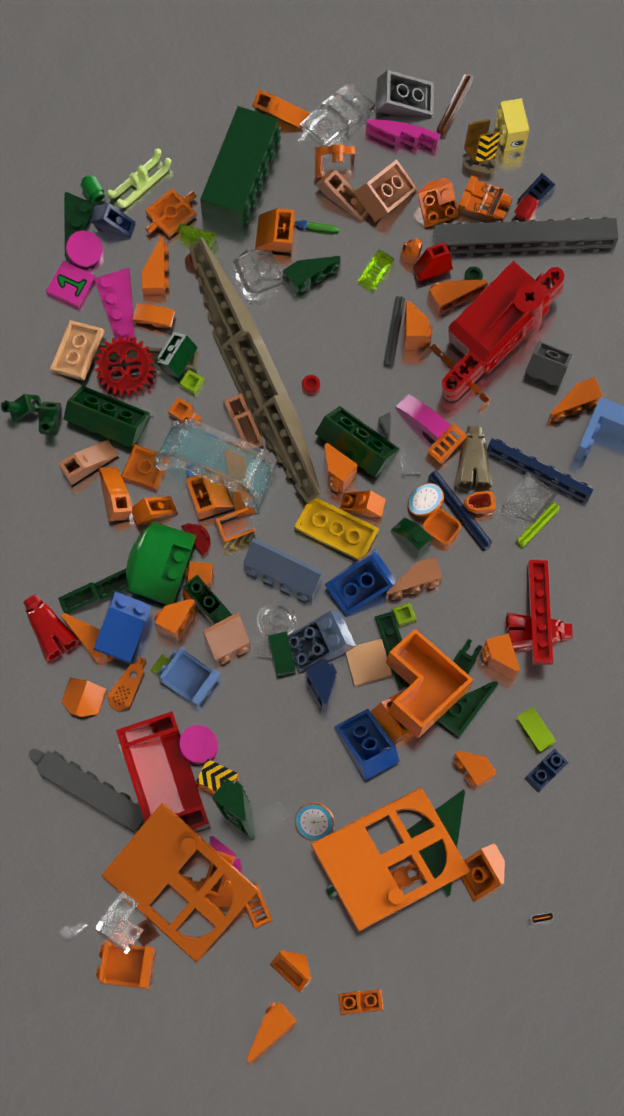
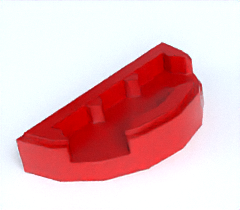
(202, 541)

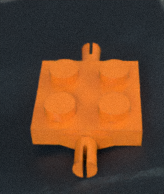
(170, 212)

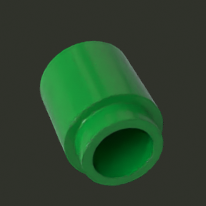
(92, 189)

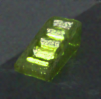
(193, 234)
(388, 262)

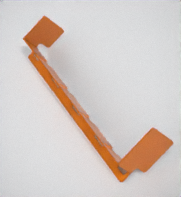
(444, 358)

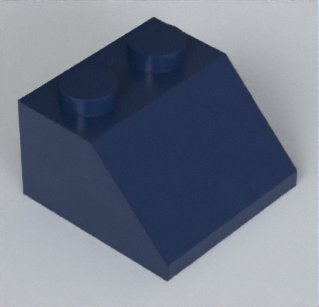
(321, 682)

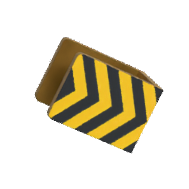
(481, 141)

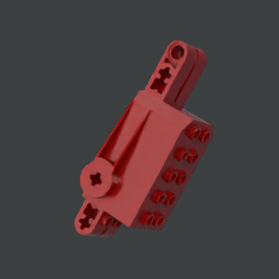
(498, 322)

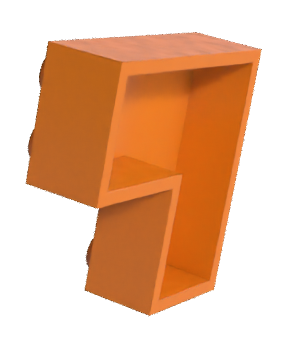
(433, 681)

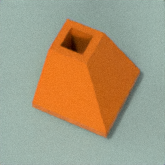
(437, 202)

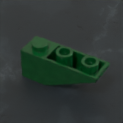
(306, 272)
(206, 600)

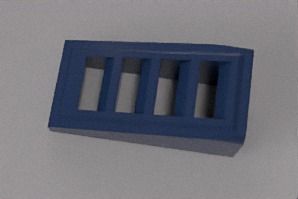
(546, 181)

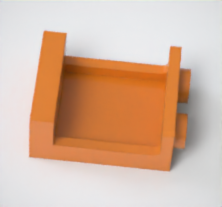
(123, 968)

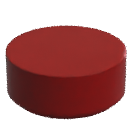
(310, 384)

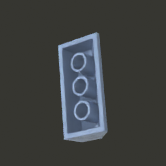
(282, 570)

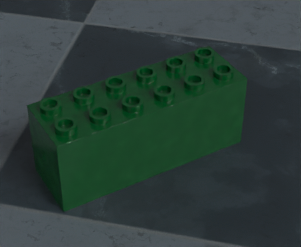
(240, 167)

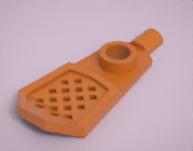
(128, 683)

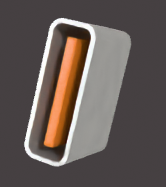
(541, 918)

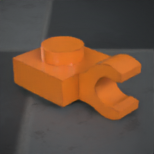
(182, 411)

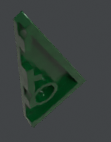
(76, 215)
(466, 708)

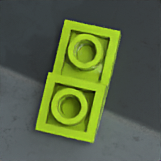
(536, 729)

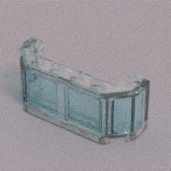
(218, 458)

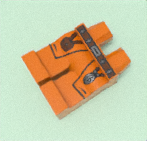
(483, 201)

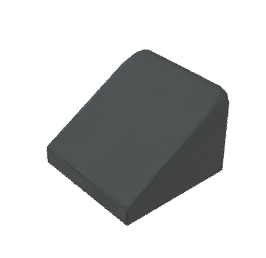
(384, 424)

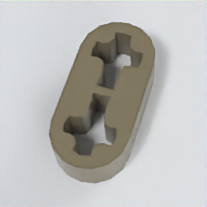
(479, 168)

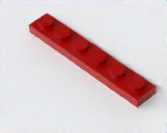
(540, 612)

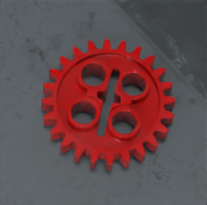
(123, 348)

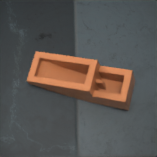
(242, 420)

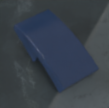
(546, 770)

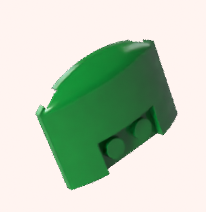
(158, 562)

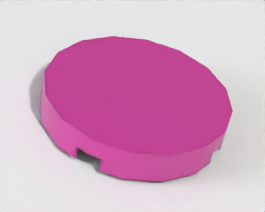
(84, 248)
(198, 744)

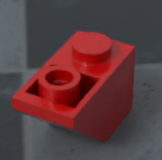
(433, 262)

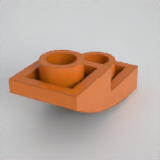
(155, 315)
(361, 1001)

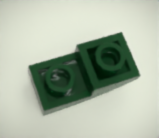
(281, 653)

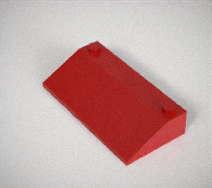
(161, 771)

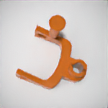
(336, 151)

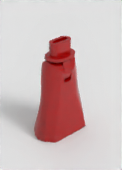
(520, 630)
(50, 631)

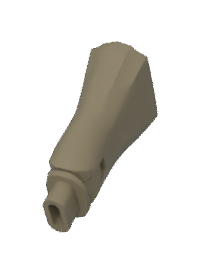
(473, 465)

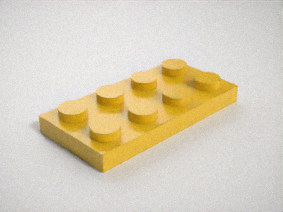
(336, 528)

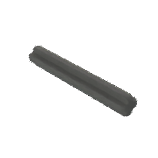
(394, 330)

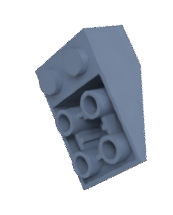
(320, 640)

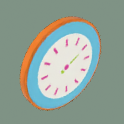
(425, 499)
(314, 821)

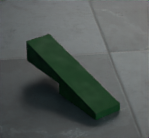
(94, 592)

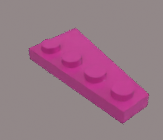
(117, 302)

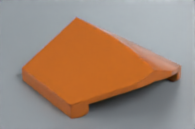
(83, 697)

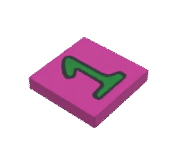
(70, 284)

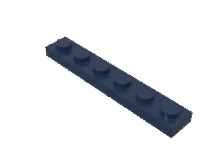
(543, 471)

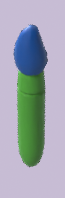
(316, 226)

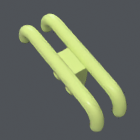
(140, 180)

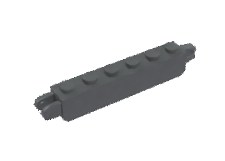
(88, 789)

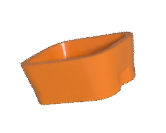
(442, 526)

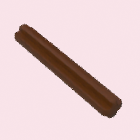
(454, 104)

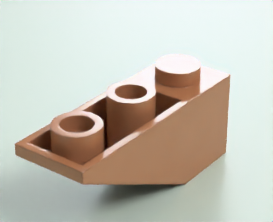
(86, 461)
(419, 576)

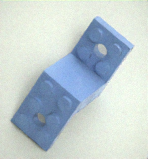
(606, 418)

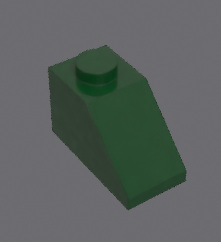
(412, 536)

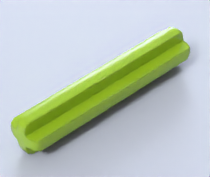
(533, 528)

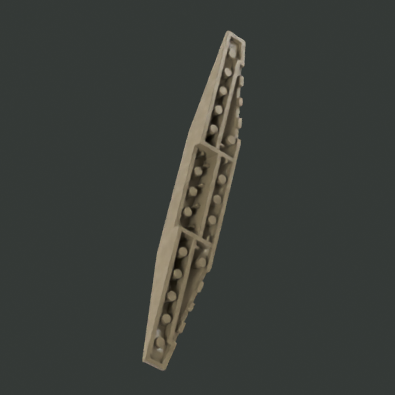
(254, 372)

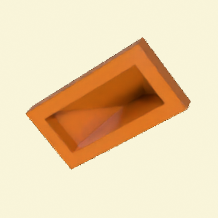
(293, 968)

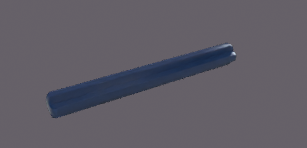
(460, 510)

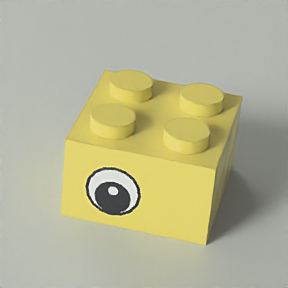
(512, 124)

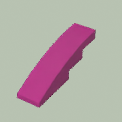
(397, 131)

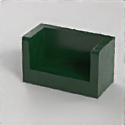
(176, 354)

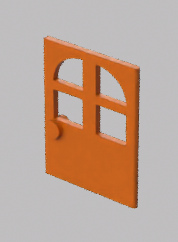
(154, 861)
(363, 874)

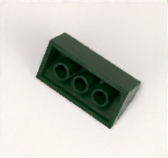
(105, 416)
(356, 441)
(235, 806)

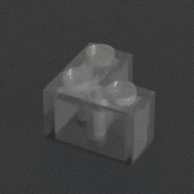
(116, 924)

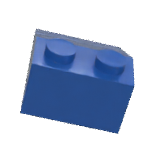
(360, 582)
(122, 627)
(367, 744)

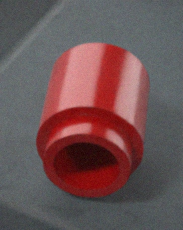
(526, 208)

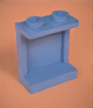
(187, 676)

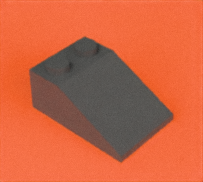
(404, 95)

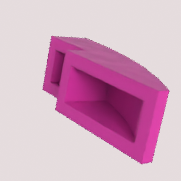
(423, 417)

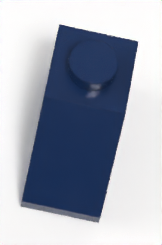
(112, 220)

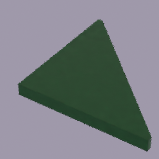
(435, 854)

